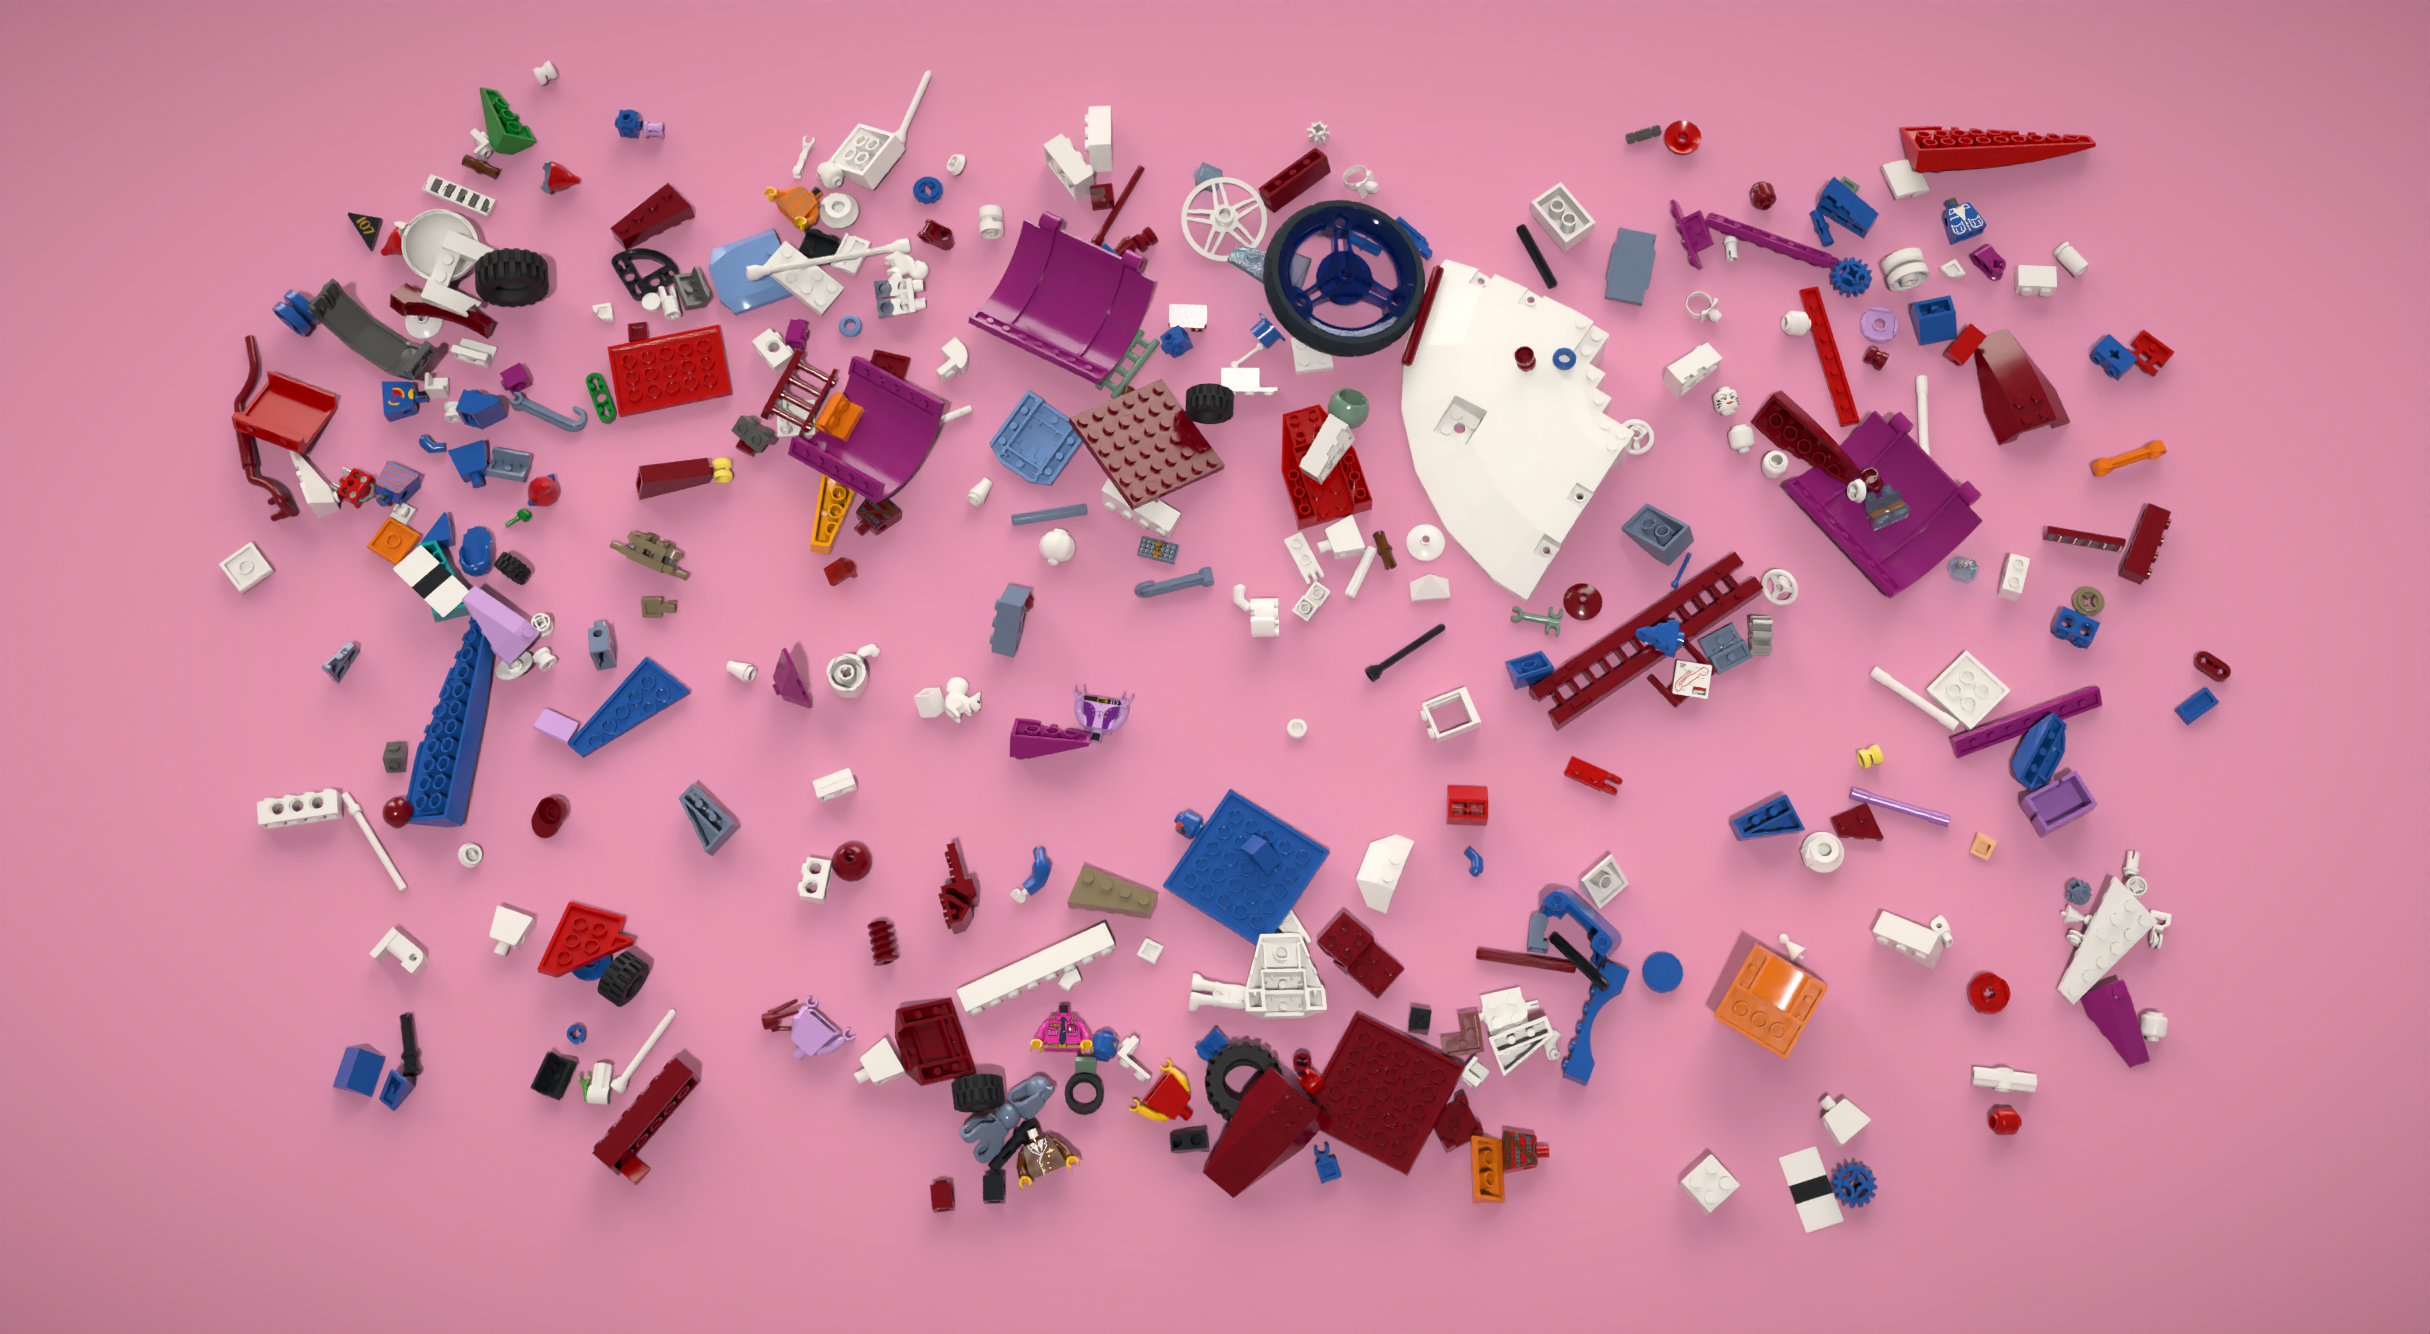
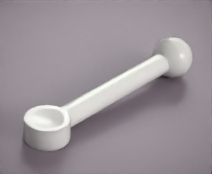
(1235, 364)

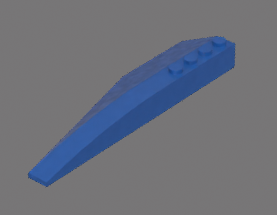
(452, 740)

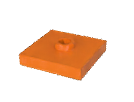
(393, 541)

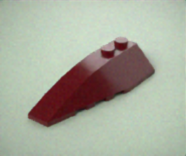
(1801, 435)

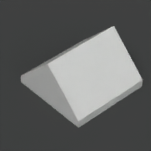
(1603, 882)

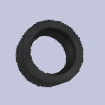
(1084, 1110)

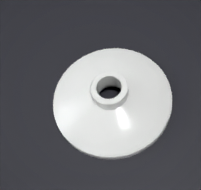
(423, 329)
(1422, 550)
(516, 668)

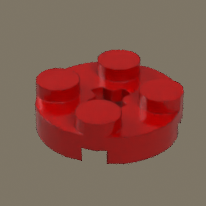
(1995, 984)

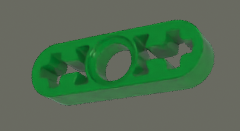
(600, 405)

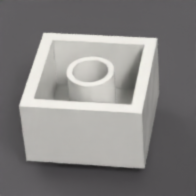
(1708, 1185)

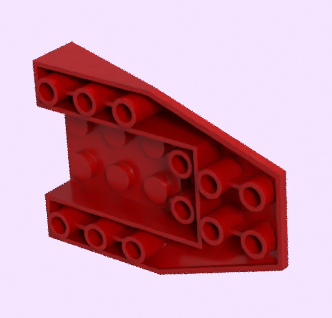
(1342, 491)

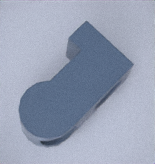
(1536, 934)

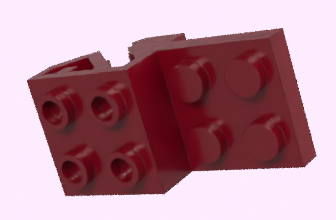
(957, 894)
(1359, 955)

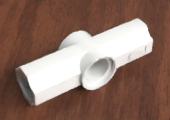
(2003, 1079)

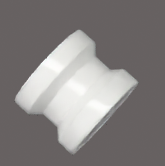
(451, 414)
(544, 659)

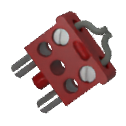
(355, 487)

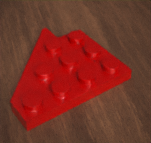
(583, 938)

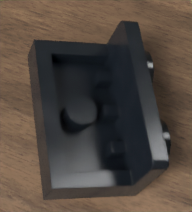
(553, 1076)

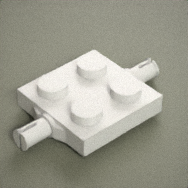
(1504, 1010)

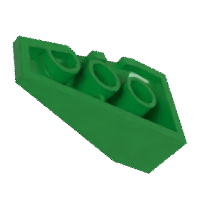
(502, 125)

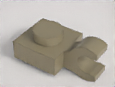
(654, 607)

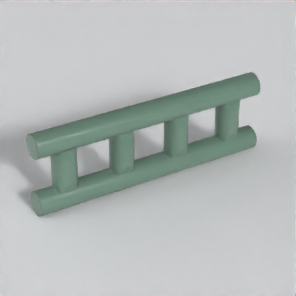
(1139, 362)

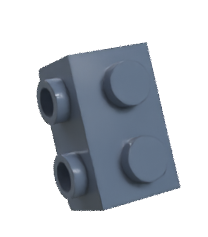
(509, 465)

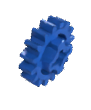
(1852, 275)
(1853, 1194)

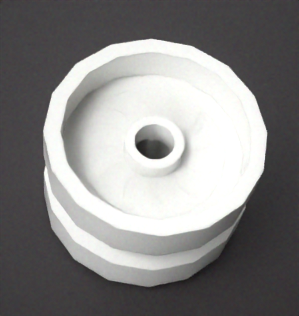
(1905, 269)

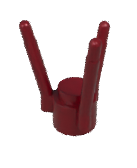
(773, 1019)

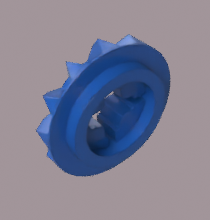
(933, 185)

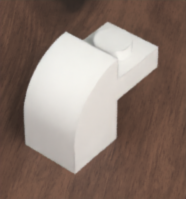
(956, 358)

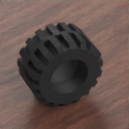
(1209, 403)
(623, 979)
(978, 1093)

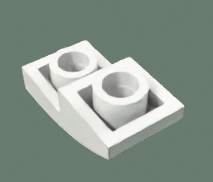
(1311, 601)

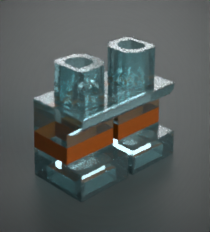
(1885, 509)

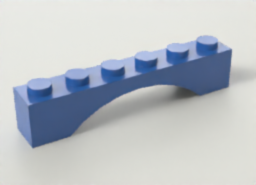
(1581, 1061)

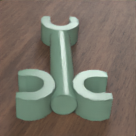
(1551, 621)

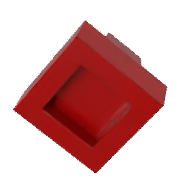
(1310, 1081)

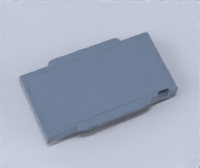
(1630, 266)

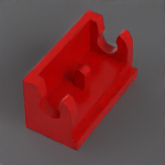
(1964, 345)

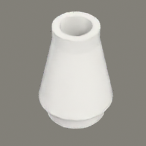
(979, 493)
(743, 671)

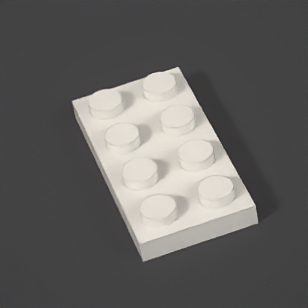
(808, 283)

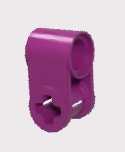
(1989, 260)

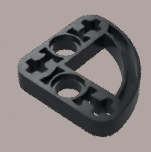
(644, 283)

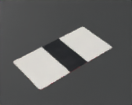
(431, 581)
(1811, 1189)

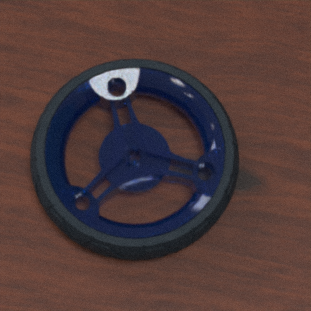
(1351, 217)

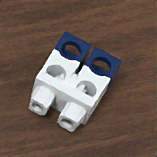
(903, 295)

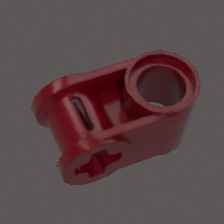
(934, 233)

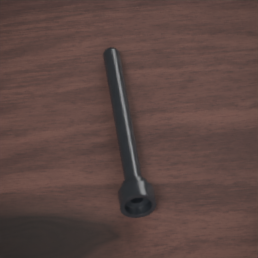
(1375, 671)

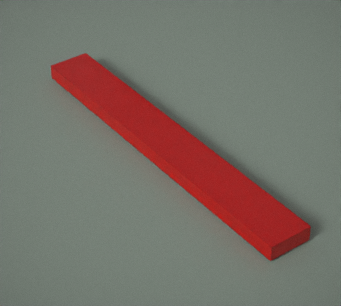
(1829, 357)

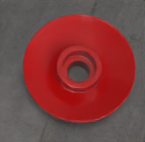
(1682, 130)

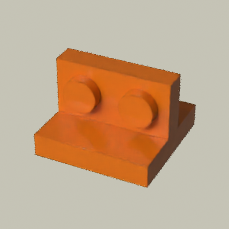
(839, 417)

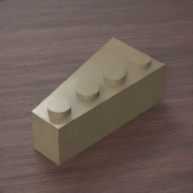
(1110, 895)

